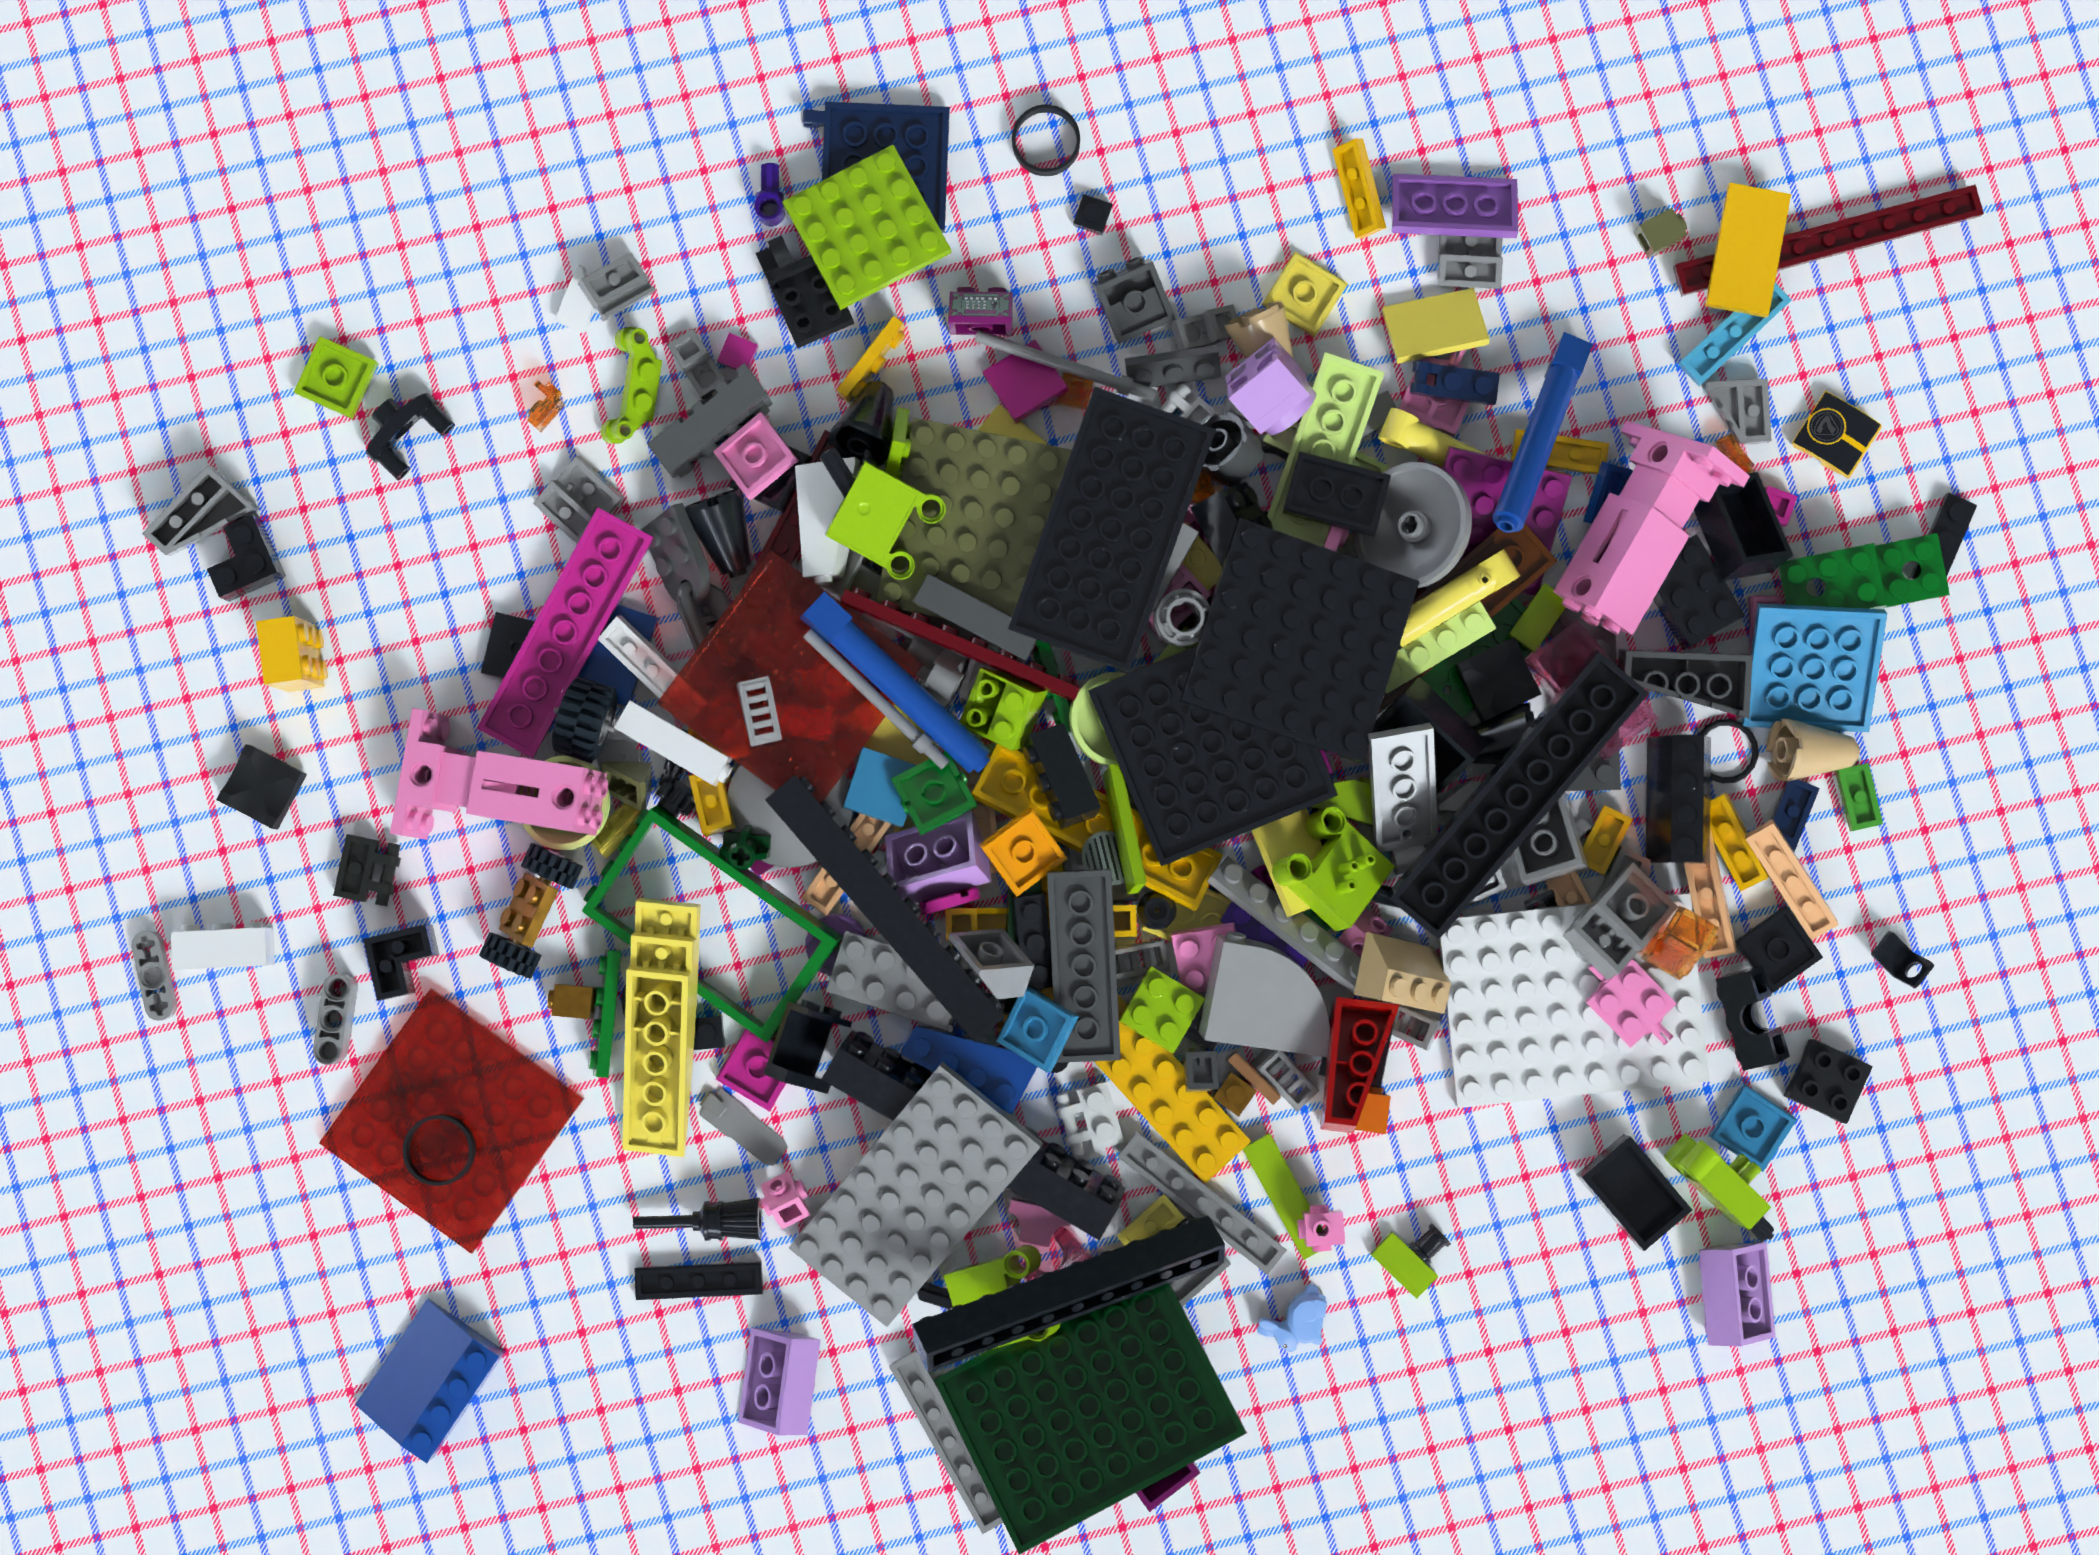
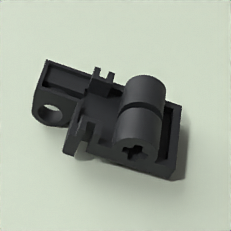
(801, 294)

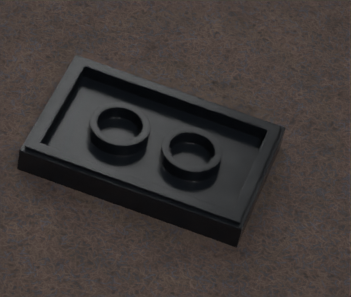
(1336, 494)

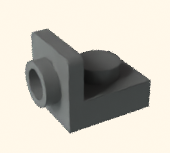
(1200, 1070)

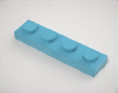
(1728, 339)

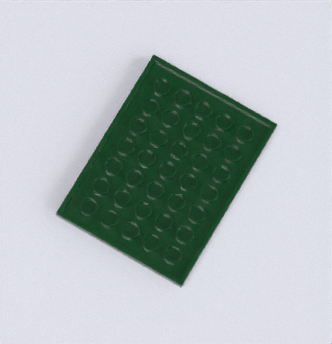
(1089, 1413)

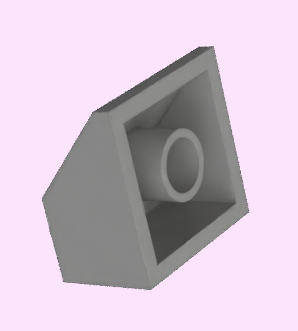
(995, 960)

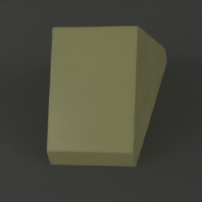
(629, 782)

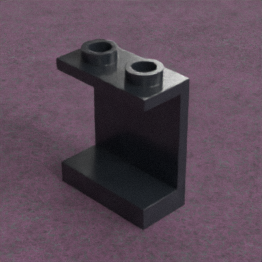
(801, 1044)

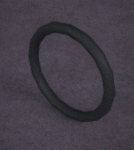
(1755, 753)

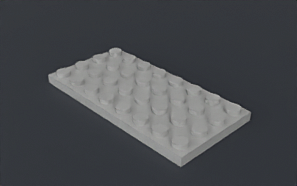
(915, 1194)

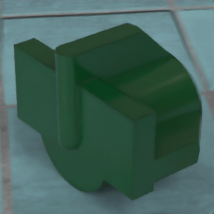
(745, 848)

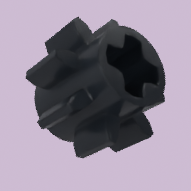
(676, 798)

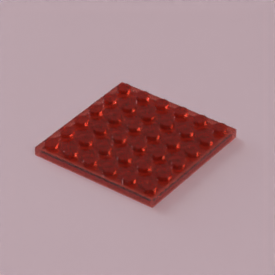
(817, 708)
(463, 1070)

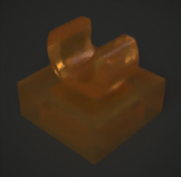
(1078, 394)

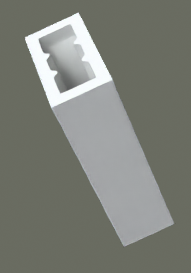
(817, 504)
(674, 744)

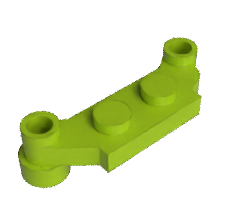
(639, 387)

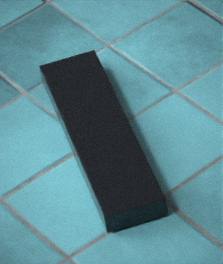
(698, 1280)

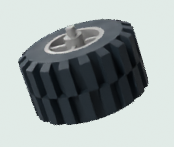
(584, 719)

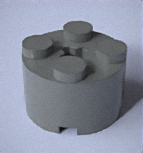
(1233, 450)

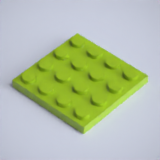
(867, 227)

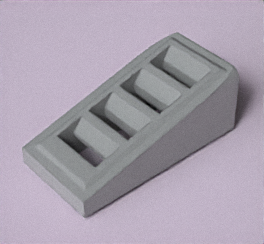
(763, 682)
(1160, 954)
(1430, 1033)
(1268, 1056)

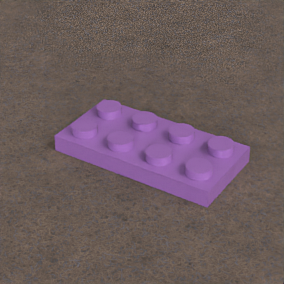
(1454, 206)

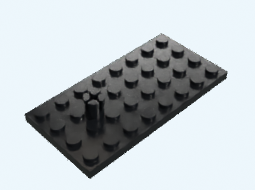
(1111, 529)

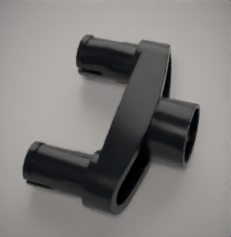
(396, 422)

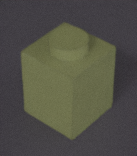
(1661, 232)

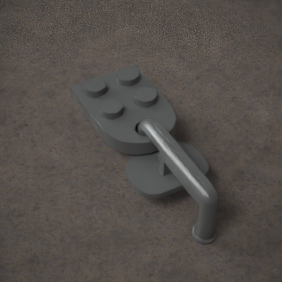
(686, 572)

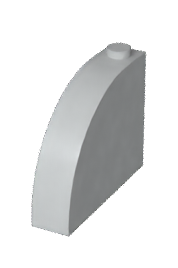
(1262, 1000)

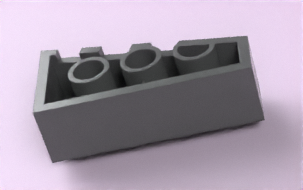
(710, 423)
(1698, 677)

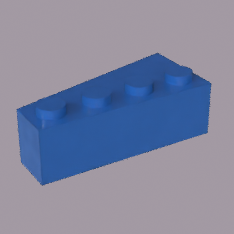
(987, 1067)

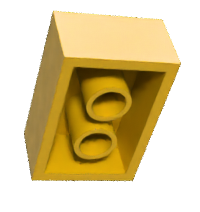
(291, 654)

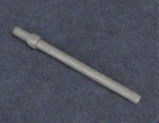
(1123, 384)
(921, 741)

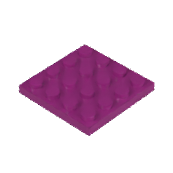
(1483, 482)

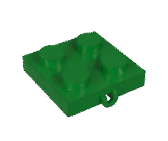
(933, 794)

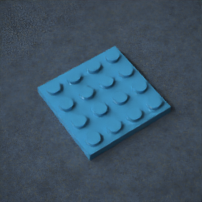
(1815, 665)

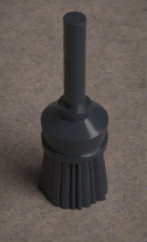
(713, 1220)

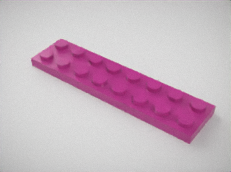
(565, 632)

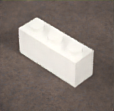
(222, 946)

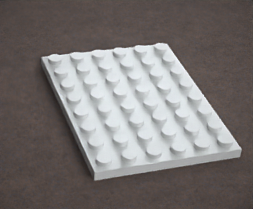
(1524, 1019)

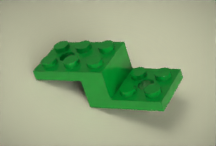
(1868, 575)

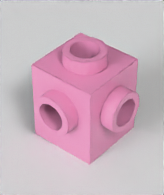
(1367, 922)
(784, 1193)
(1331, 1235)

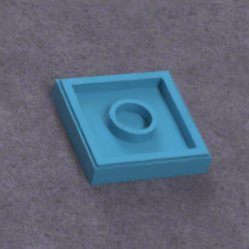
(872, 788)
(1037, 1029)
(1752, 1127)

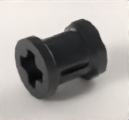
(1429, 1244)

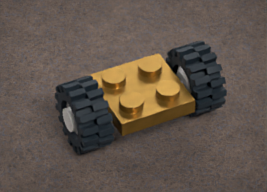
(529, 910)

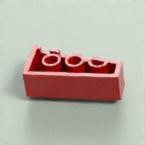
(1354, 1052)

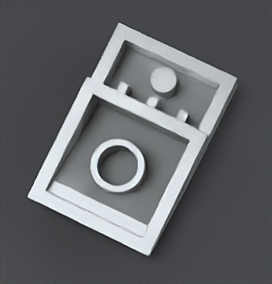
(1620, 921)

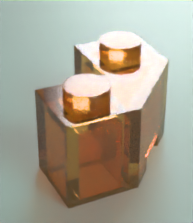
(1681, 943)

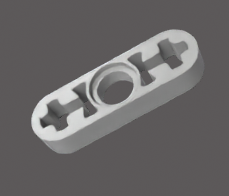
(141, 968)

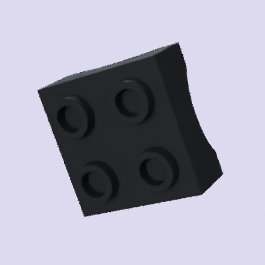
(1497, 679)
(262, 787)
(1828, 1081)

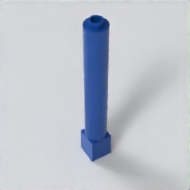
(1541, 432)
(838, 629)

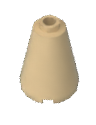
(1259, 326)
(1807, 750)

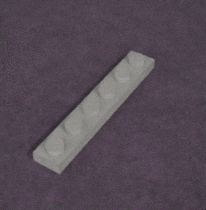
(1295, 930)
(1202, 1201)
(942, 1432)

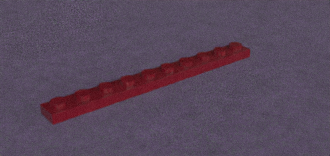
(1852, 234)

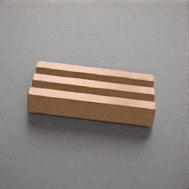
(1253, 1077)

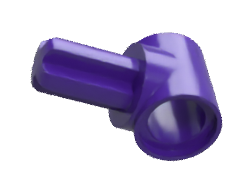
(770, 194)

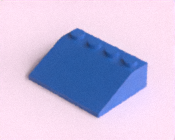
(429, 1380)

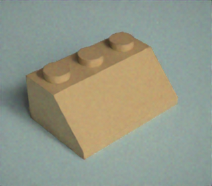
(1402, 974)

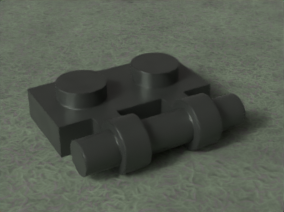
(357, 870)

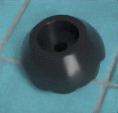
(1154, 920)

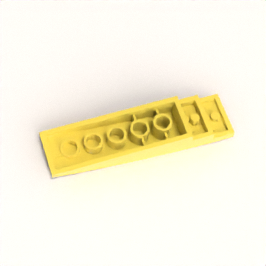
(660, 1026)

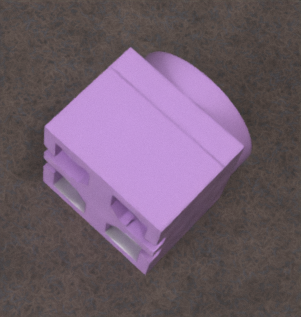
(1270, 389)

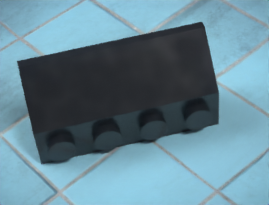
(1678, 799)

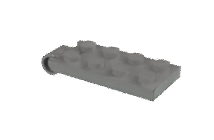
(1403, 792)
(880, 978)

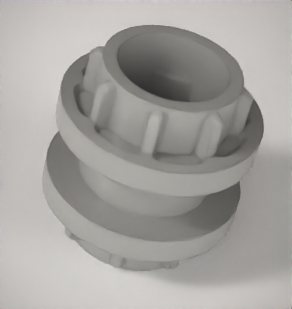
(1164, 625)

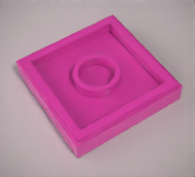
(1024, 384)
(745, 1071)

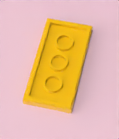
(1748, 250)

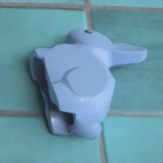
(1302, 1320)

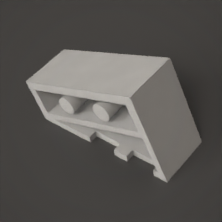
(198, 512)

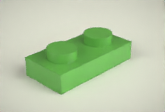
(1859, 797)

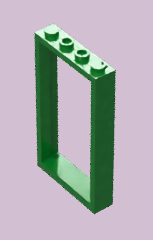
(828, 937)

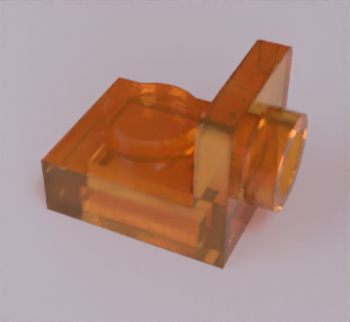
(545, 411)

